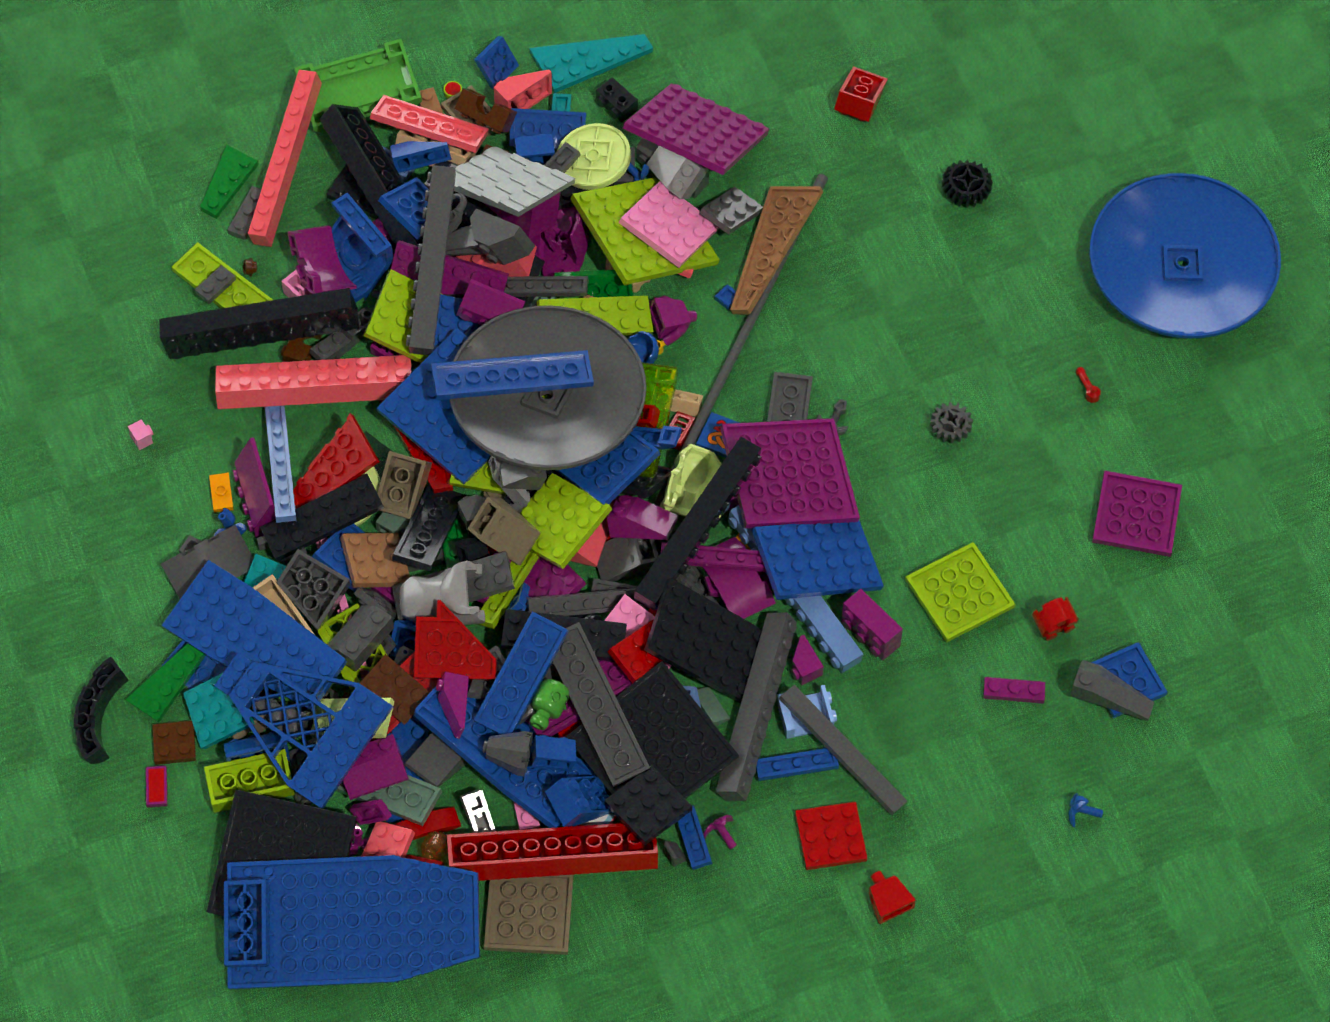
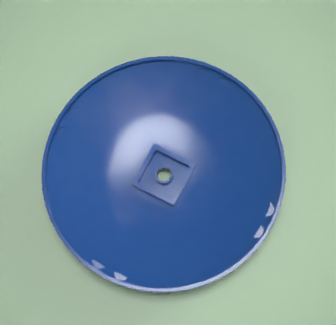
(1193, 220)

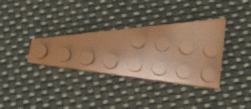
(778, 226)

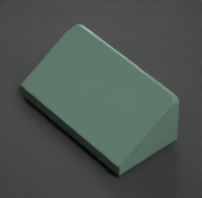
(712, 706)

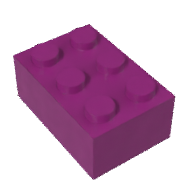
(871, 625)

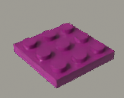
(550, 580)

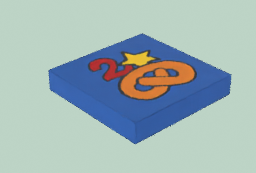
(711, 435)

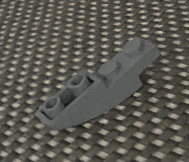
(341, 342)

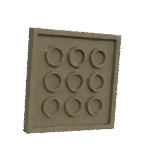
(529, 915)

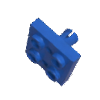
(491, 61)

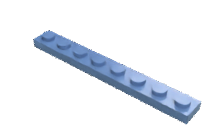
(280, 464)

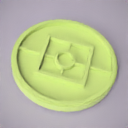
(603, 155)

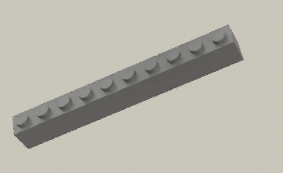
(432, 260)
(757, 705)

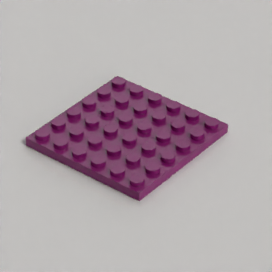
(696, 128)
(798, 476)

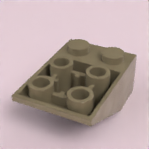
(504, 529)

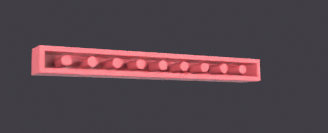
(284, 158)

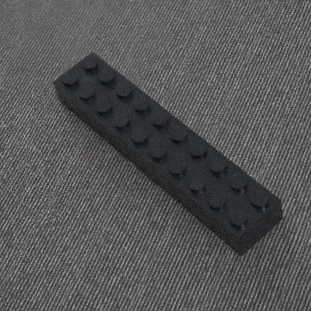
(367, 163)
(259, 323)

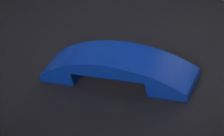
(660, 438)

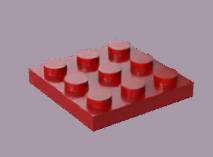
(831, 835)

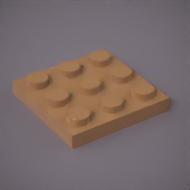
(371, 559)

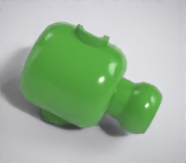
(548, 703)

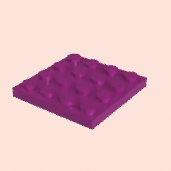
(1137, 513)

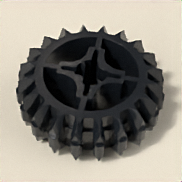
(978, 183)

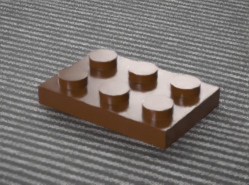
(393, 682)

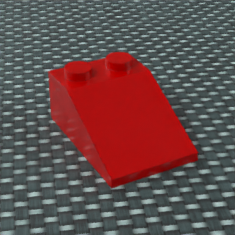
(860, 94)

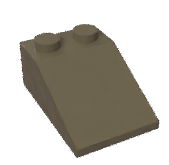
(402, 484)

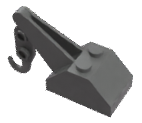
(486, 235)

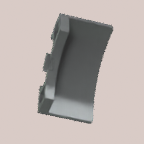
(224, 549)

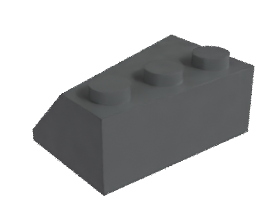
(313, 587)

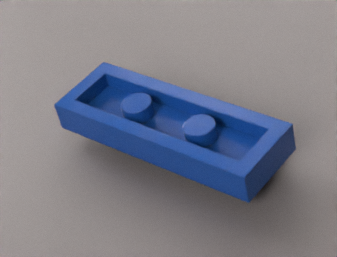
(694, 840)

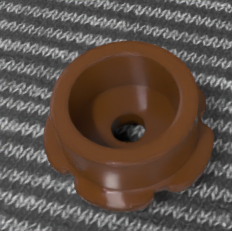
(249, 267)

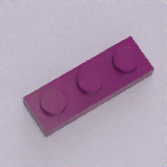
(1014, 690)

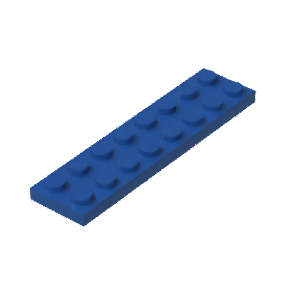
(512, 375)

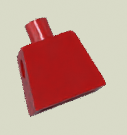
(889, 897)

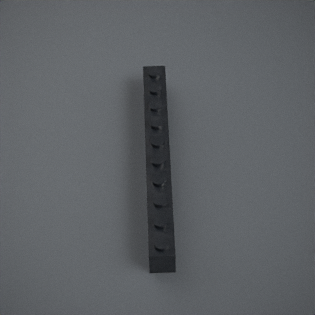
(699, 521)

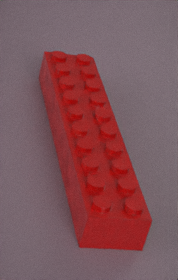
(551, 851)

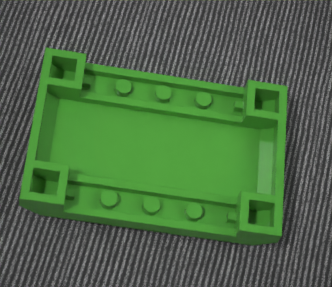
(364, 80)

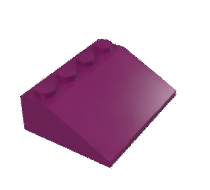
(254, 488)

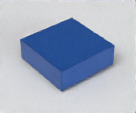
(725, 296)

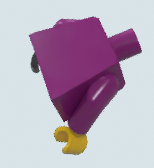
(670, 319)

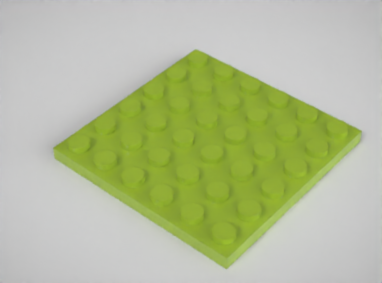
(627, 253)

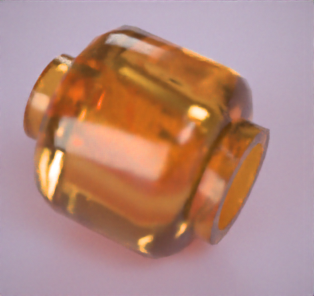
(434, 846)

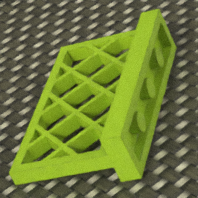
(327, 635)

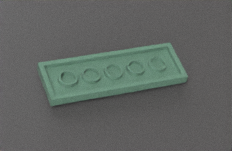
(408, 799)

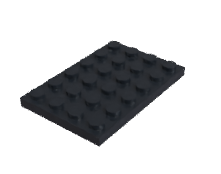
(703, 640)

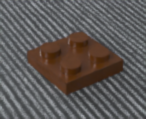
(174, 742)

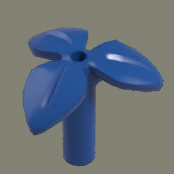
(638, 175)
(228, 519)
(1078, 804)

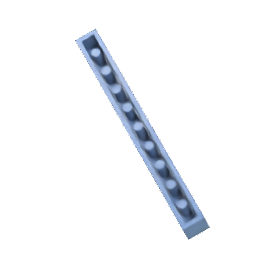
(813, 612)

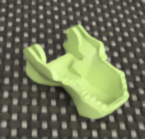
(688, 480)

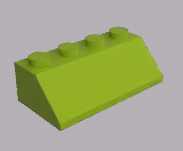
(248, 774)

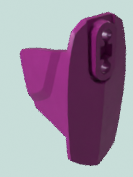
(564, 244)

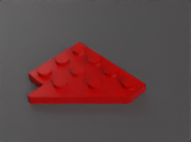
(448, 646)

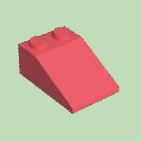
(523, 90)

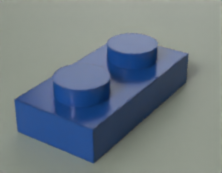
(520, 598)

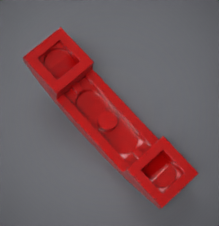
(438, 820)

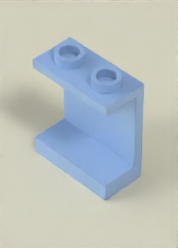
(793, 726)

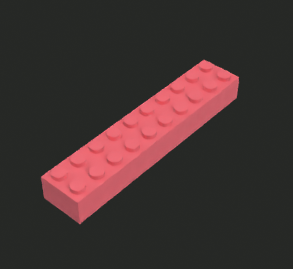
(309, 381)

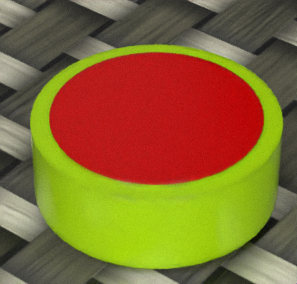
(452, 88)

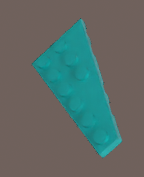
(583, 60)

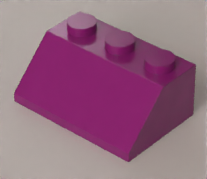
(485, 303)
(376, 768)

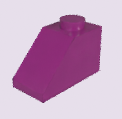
(806, 663)

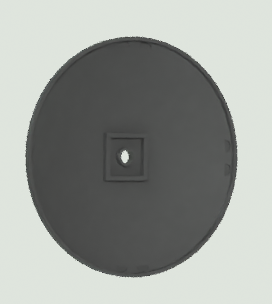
(575, 422)

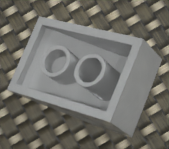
(676, 172)

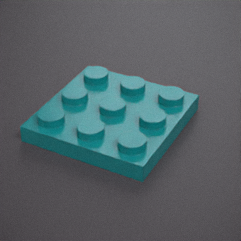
(213, 714)

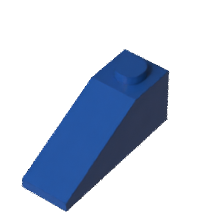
(418, 154)

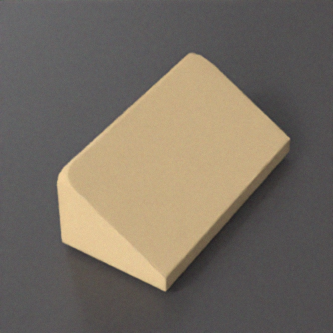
(686, 402)

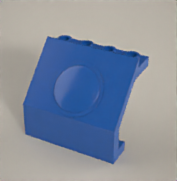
(360, 247)

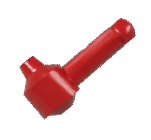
(1092, 392)

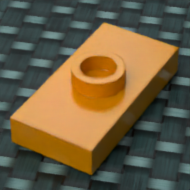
(221, 492)

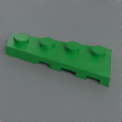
(164, 686)

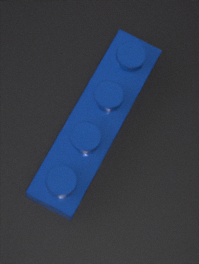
(796, 764)

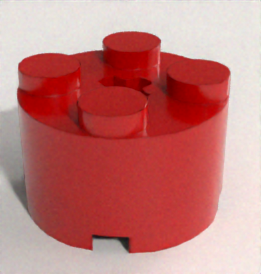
(1055, 617)

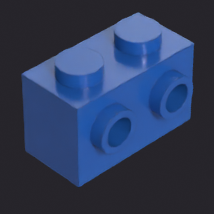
(553, 753)

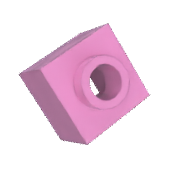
(141, 434)

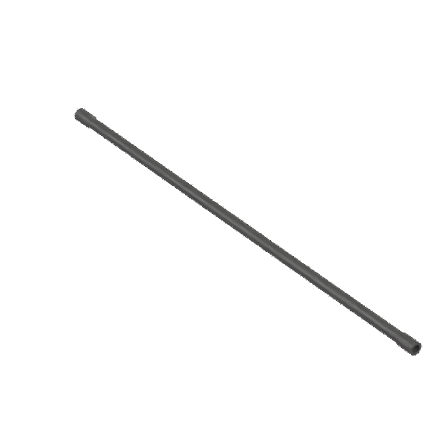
(821, 180)

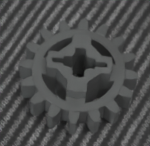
(951, 422)

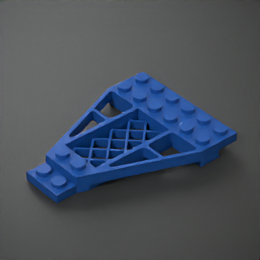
(337, 747)

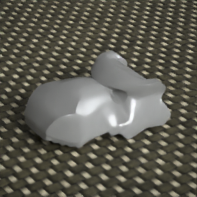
(420, 594)

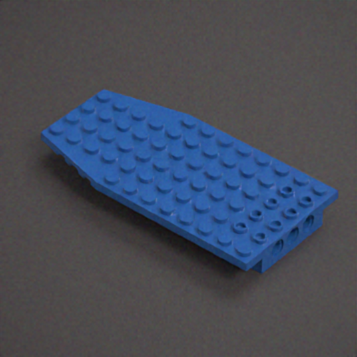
(346, 921)

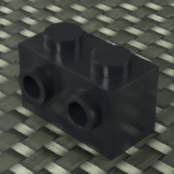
(616, 100)

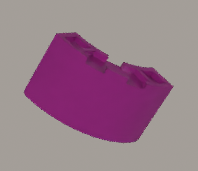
(318, 260)
(740, 589)

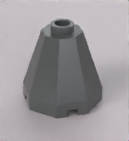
(510, 751)

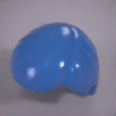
(645, 346)

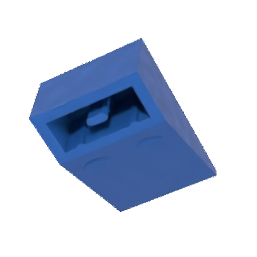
(578, 799)

